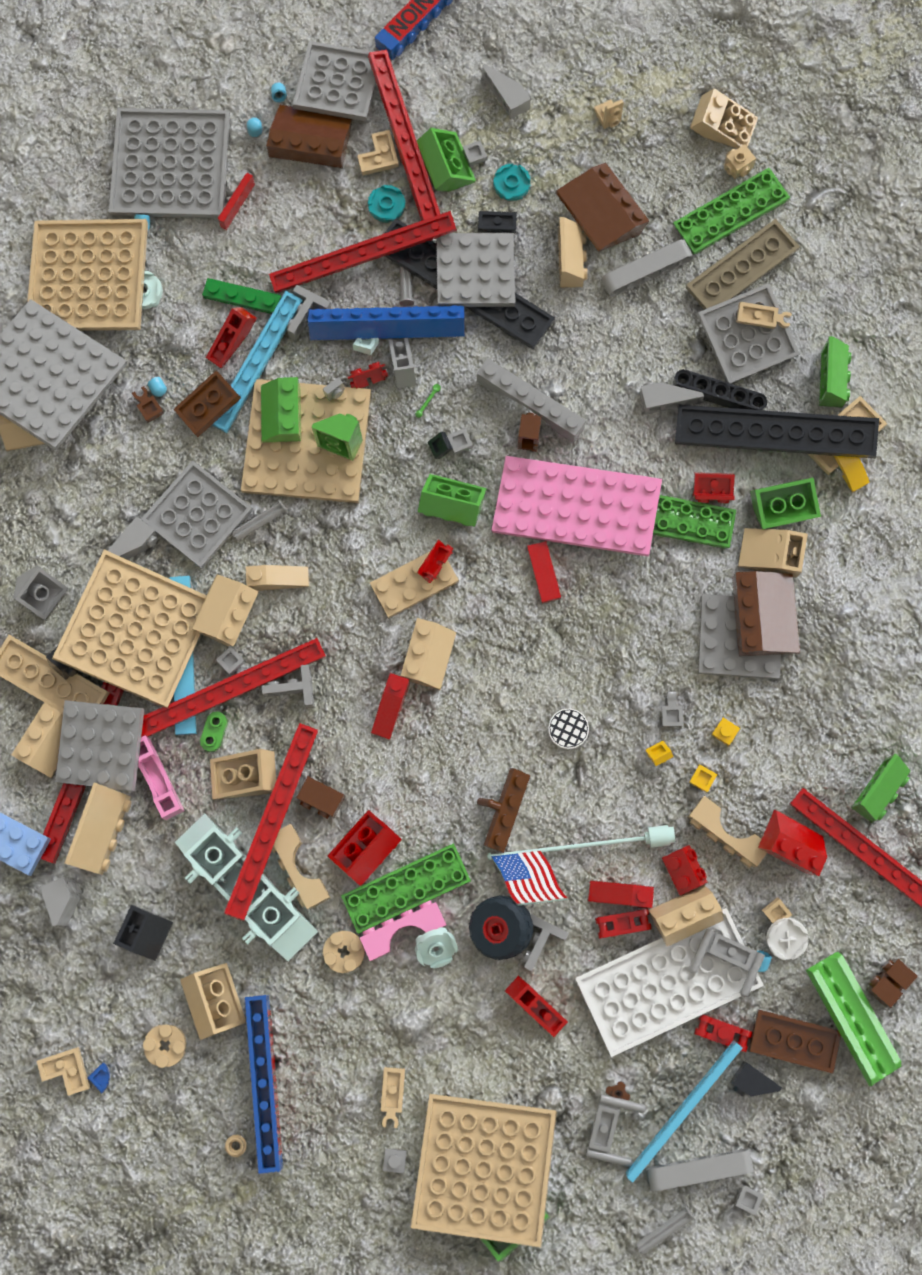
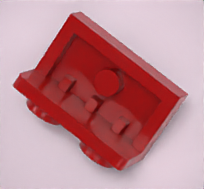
(713, 487)
(685, 869)

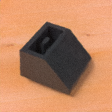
(143, 932)

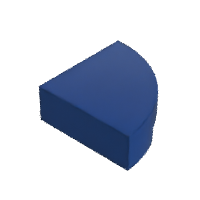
(100, 1077)

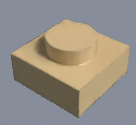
(776, 910)

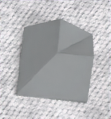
(38, 591)

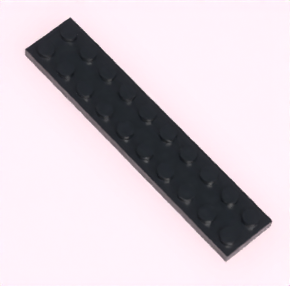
(523, 322)
(777, 431)

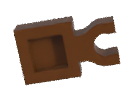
(148, 406)

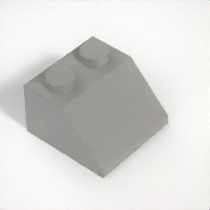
(61, 900)

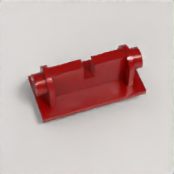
(374, 372)
(433, 563)

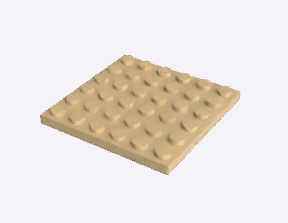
(90, 271)
(301, 467)
(132, 629)
(484, 1170)

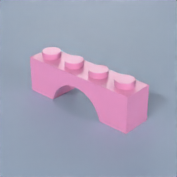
(158, 781)
(378, 941)

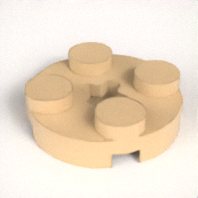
(332, 956)
(153, 1043)

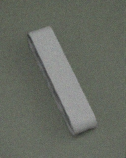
(647, 268)
(700, 1169)

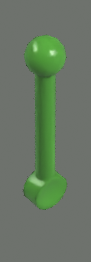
(436, 388)

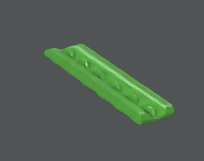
(731, 211)
(694, 522)
(405, 888)
(854, 1018)

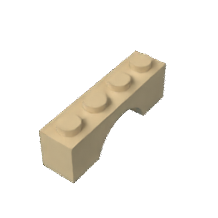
(707, 816)
(311, 890)

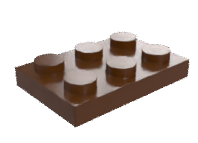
(207, 403)

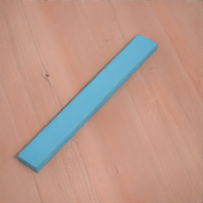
(260, 356)
(187, 682)
(683, 1111)

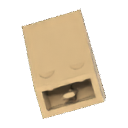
(723, 120)
(773, 550)

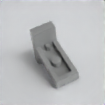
(310, 302)
(293, 686)
(540, 939)

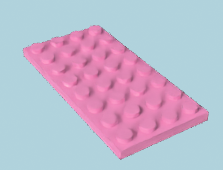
(577, 506)

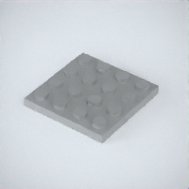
(335, 82)
(476, 270)
(743, 347)
(197, 514)
(720, 647)
(99, 745)

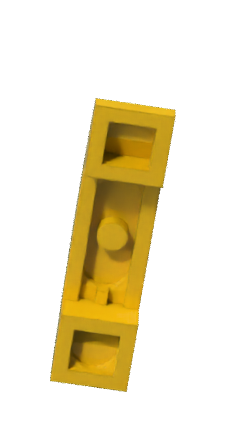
(853, 471)

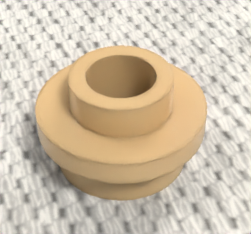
(229, 1145)

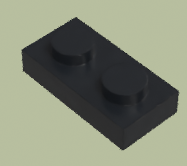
(497, 221)

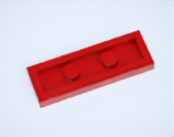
(236, 201)
(544, 572)

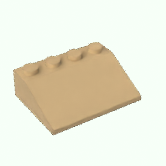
(98, 829)

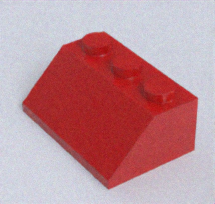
(794, 844)
(364, 847)

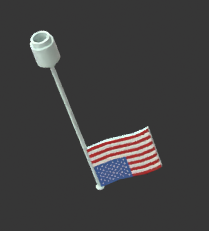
(530, 875)

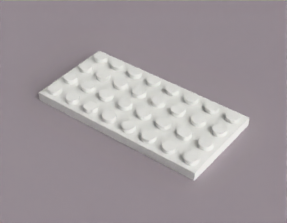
(656, 991)

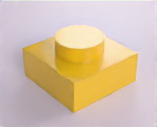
(725, 731)
(659, 753)
(703, 778)

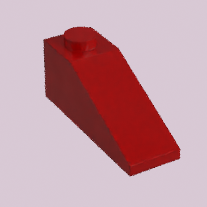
(231, 336)
(390, 706)
(621, 894)
(536, 1006)

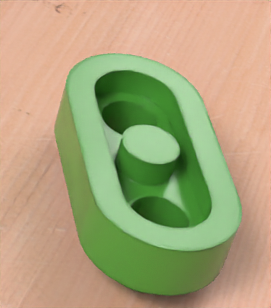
(213, 731)

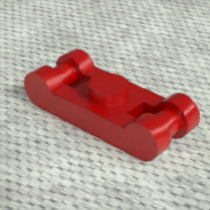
(623, 923)
(722, 1032)

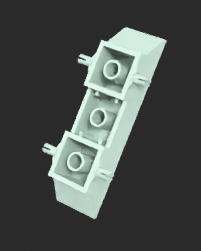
(270, 911)

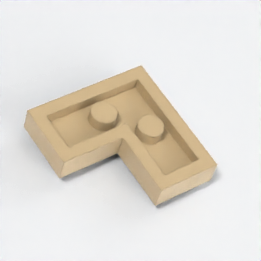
(382, 158)
(70, 1066)

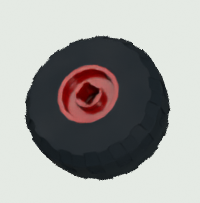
(500, 928)

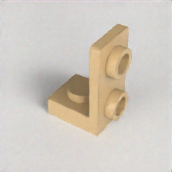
(609, 113)

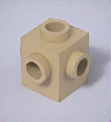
(739, 162)

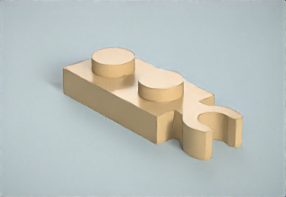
(761, 315)
(392, 1093)

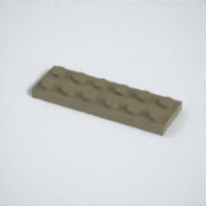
(743, 266)

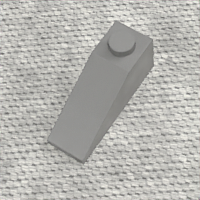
(507, 91)
(402, 362)
(662, 397)
(134, 539)

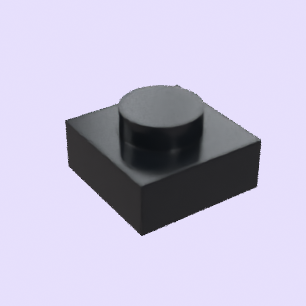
(440, 445)

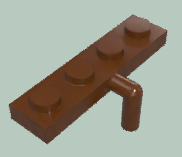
(505, 810)

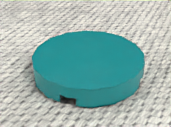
(511, 182)
(386, 203)

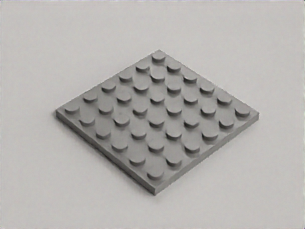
(169, 162)
(51, 374)

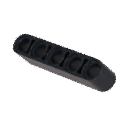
(729, 390)

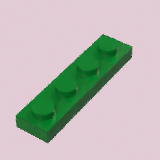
(240, 296)

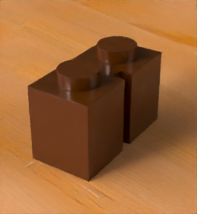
(529, 432)
(320, 797)
(891, 981)

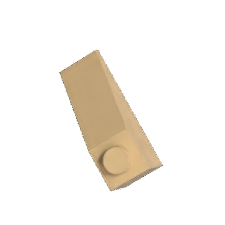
(276, 577)

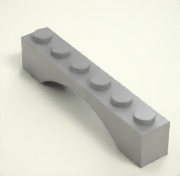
(553, 413)

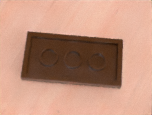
(795, 1041)

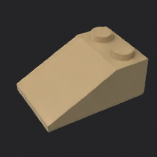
(243, 774)

